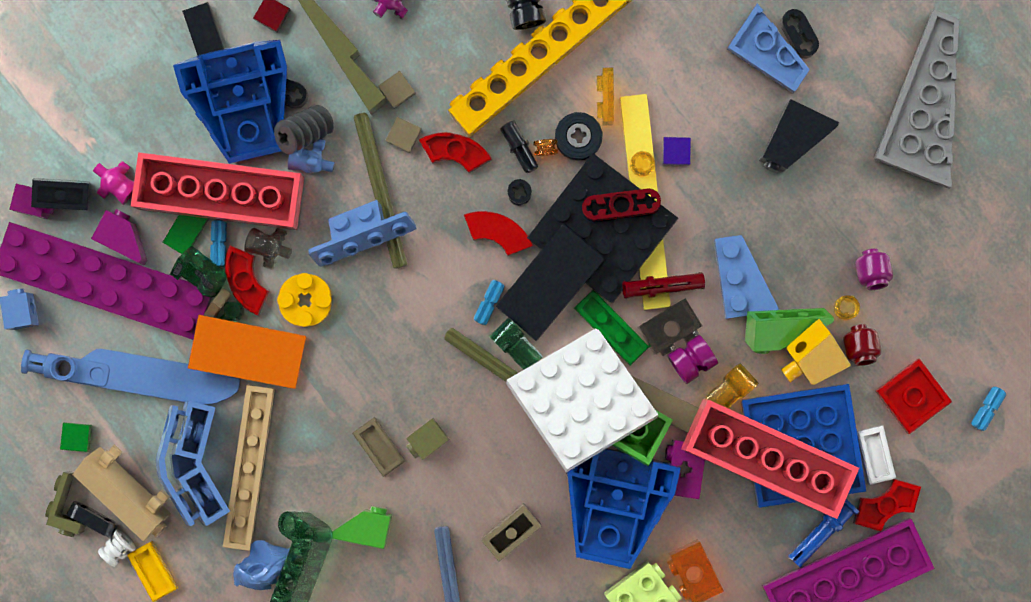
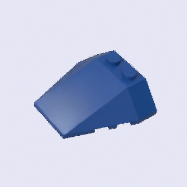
(238, 96)
(618, 505)

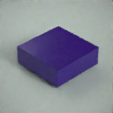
(676, 150)

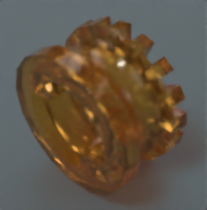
(545, 146)

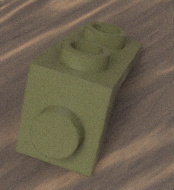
(65, 524)

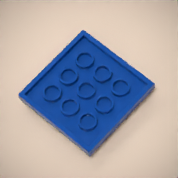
(816, 418)

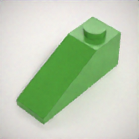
(778, 328)

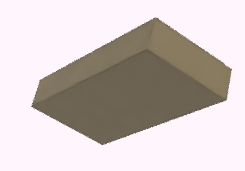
(378, 447)

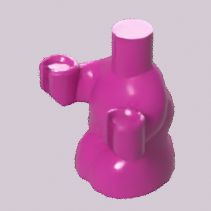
(115, 182)

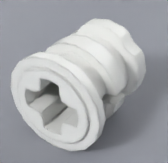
(116, 548)

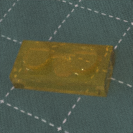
(605, 84)

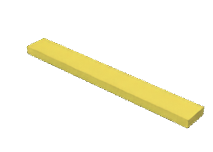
(639, 138)

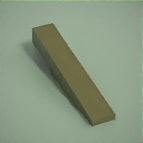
(345, 54)

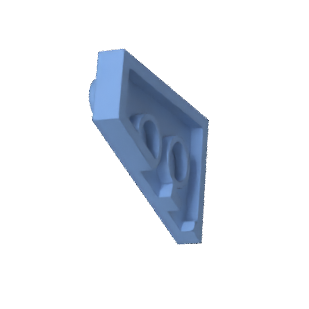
(767, 51)
(741, 279)

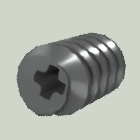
(303, 128)

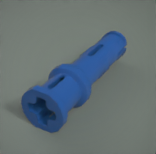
(822, 533)

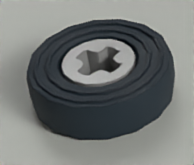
(569, 146)

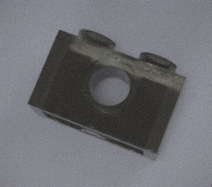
(654, 333)

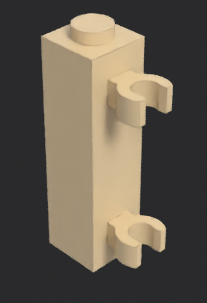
(122, 493)

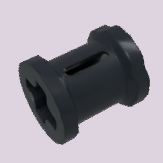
(516, 185)

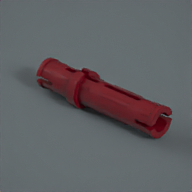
(632, 288)

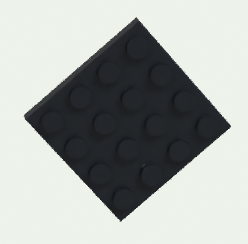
(622, 241)

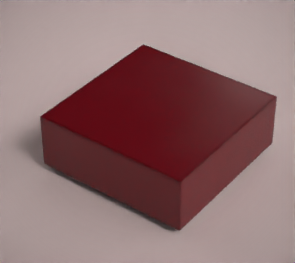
(271, 14)

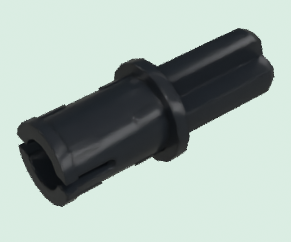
(519, 146)

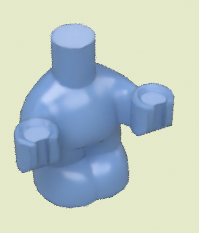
(309, 160)

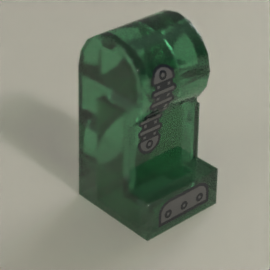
(199, 272)

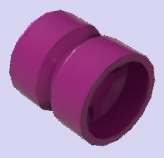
(692, 359)

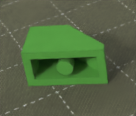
(366, 528)

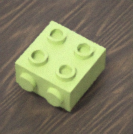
(643, 585)

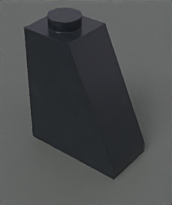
(795, 135)

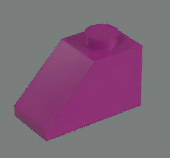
(120, 235)

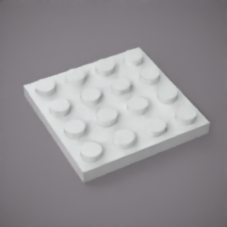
(581, 399)

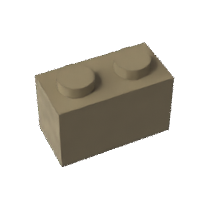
(511, 532)

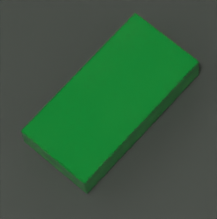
(184, 232)

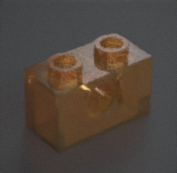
(706, 584)

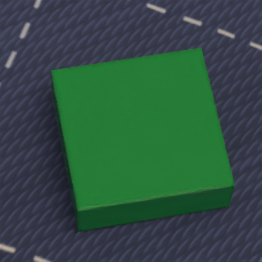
(75, 437)

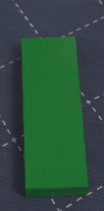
(612, 327)

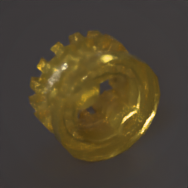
(644, 155)
(846, 316)

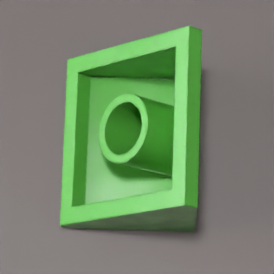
(646, 440)

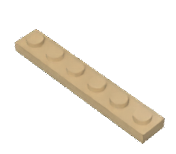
(248, 467)

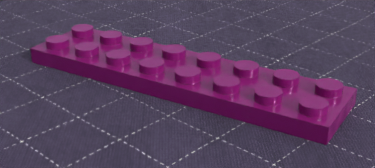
(101, 280)

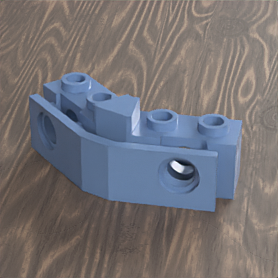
(187, 464)

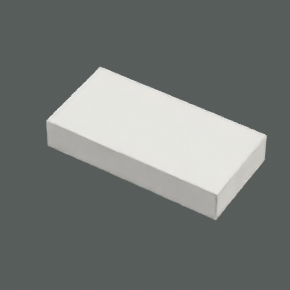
(875, 455)

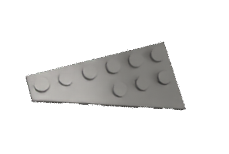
(924, 114)

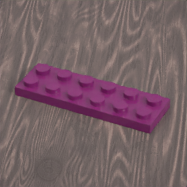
(857, 570)

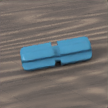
(218, 237)
(491, 297)
(991, 403)

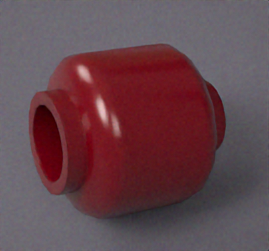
(862, 345)

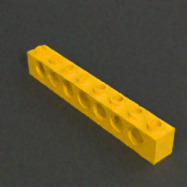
(473, 121)

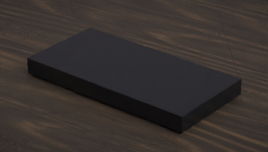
(550, 282)

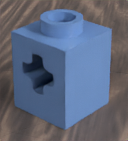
(18, 310)

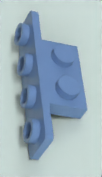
(360, 230)

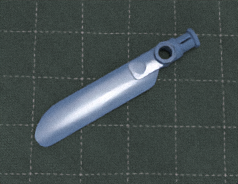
(136, 375)

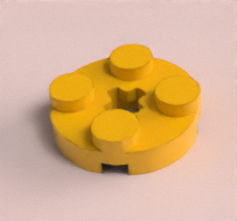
(289, 300)

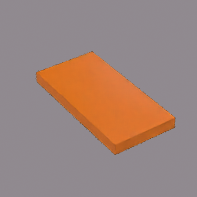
(246, 351)

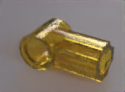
(736, 385)

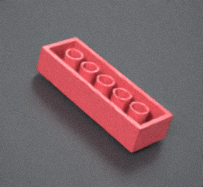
(217, 191)
(770, 458)

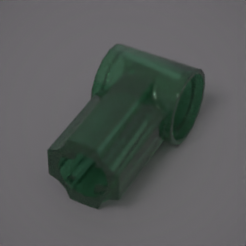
(514, 343)

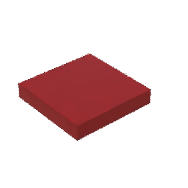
(913, 396)

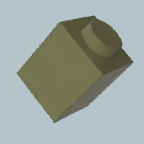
(426, 439)

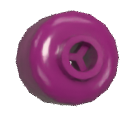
(874, 269)

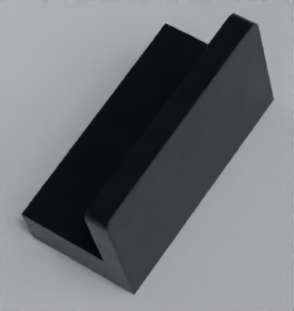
(59, 194)

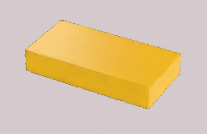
(152, 571)

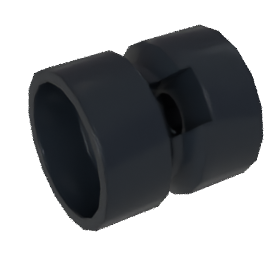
(526, 14)

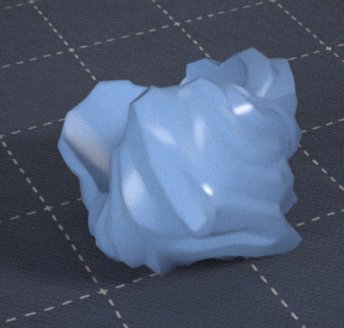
(261, 566)

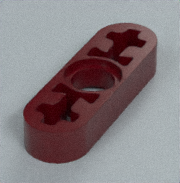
(626, 194)

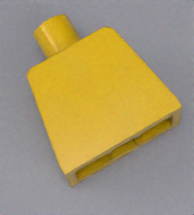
(815, 355)

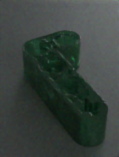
(305, 557)

